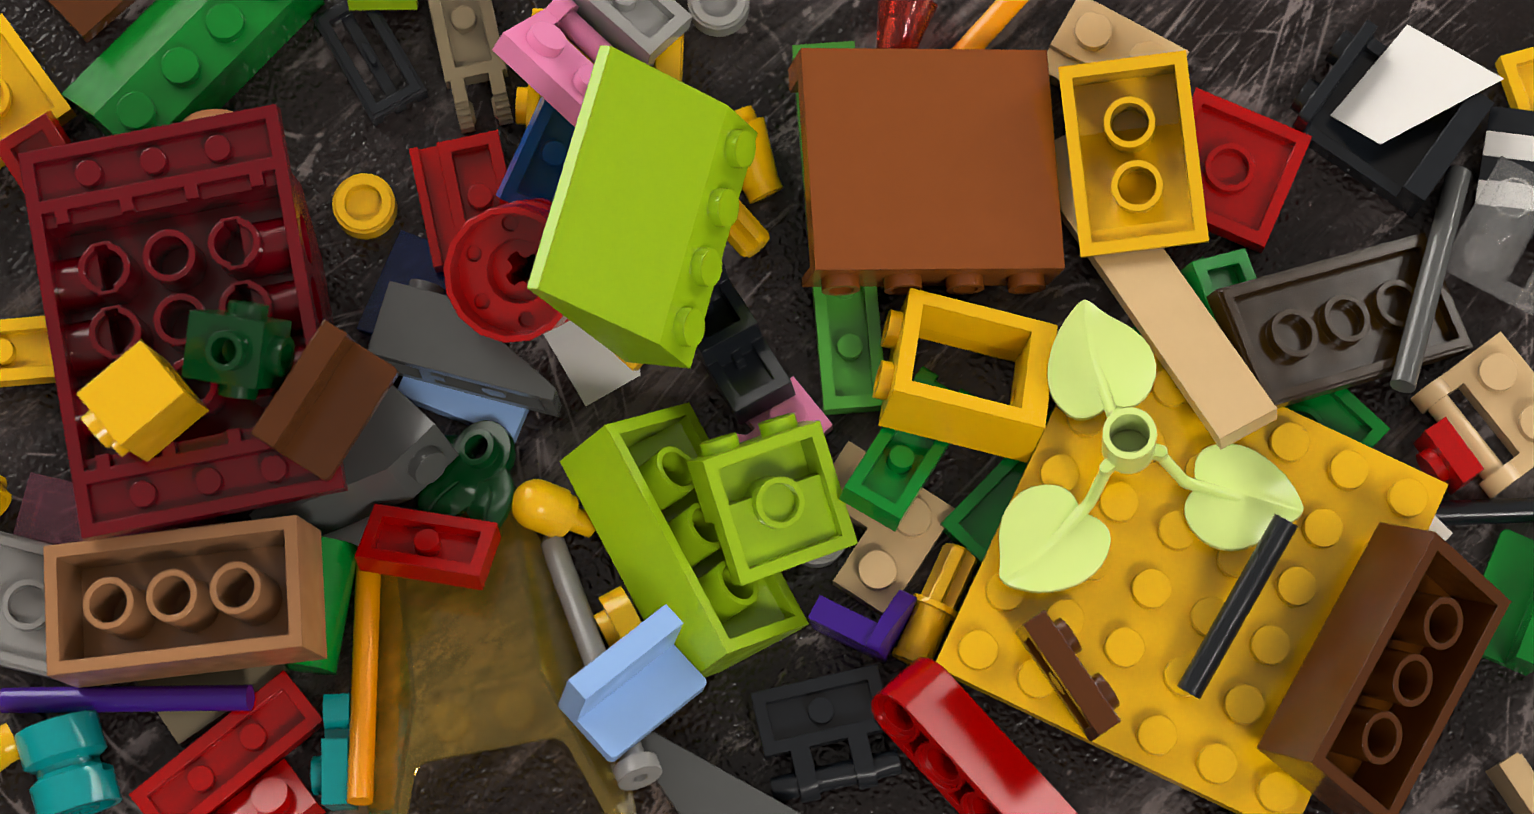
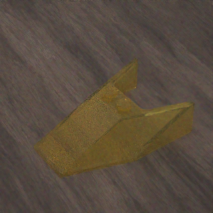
(478, 673)

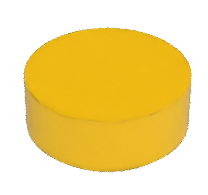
(364, 206)

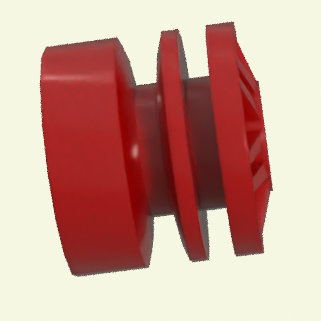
(487, 275)

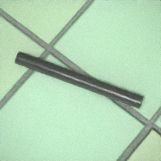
(1430, 279)

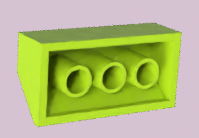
(653, 527)

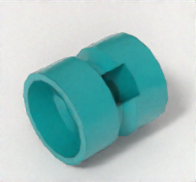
(68, 765)

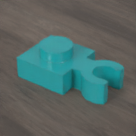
(330, 769)

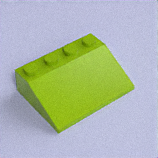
(643, 211)

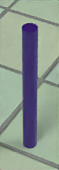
(127, 698)

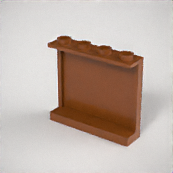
(928, 169)

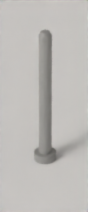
(635, 766)

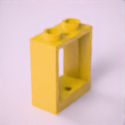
(954, 416)

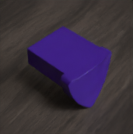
(860, 632)

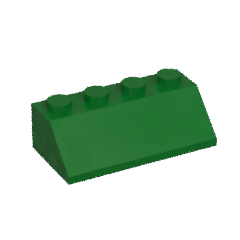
(183, 60)

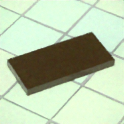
(1333, 321)

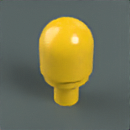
(549, 509)

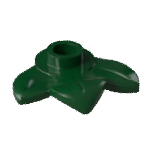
(475, 485)

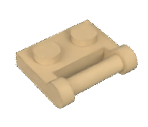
(1502, 393)

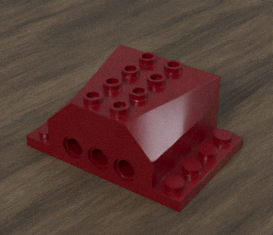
(123, 250)

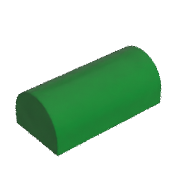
(338, 577)

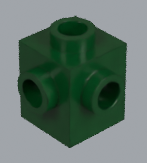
(238, 349)

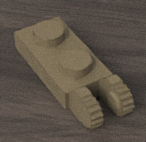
(465, 43)

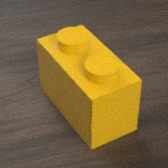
(140, 404)

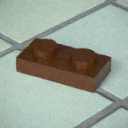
(1085, 696)

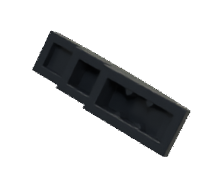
(739, 356)

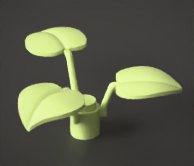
(1109, 367)

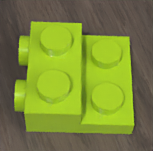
(772, 497)

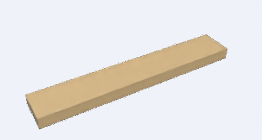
(1178, 330)

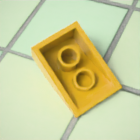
(1133, 154)

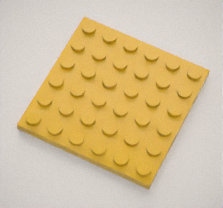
(1165, 588)

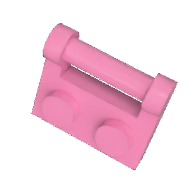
(548, 60)

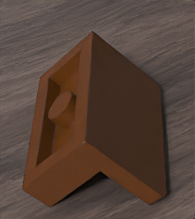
(325, 402)

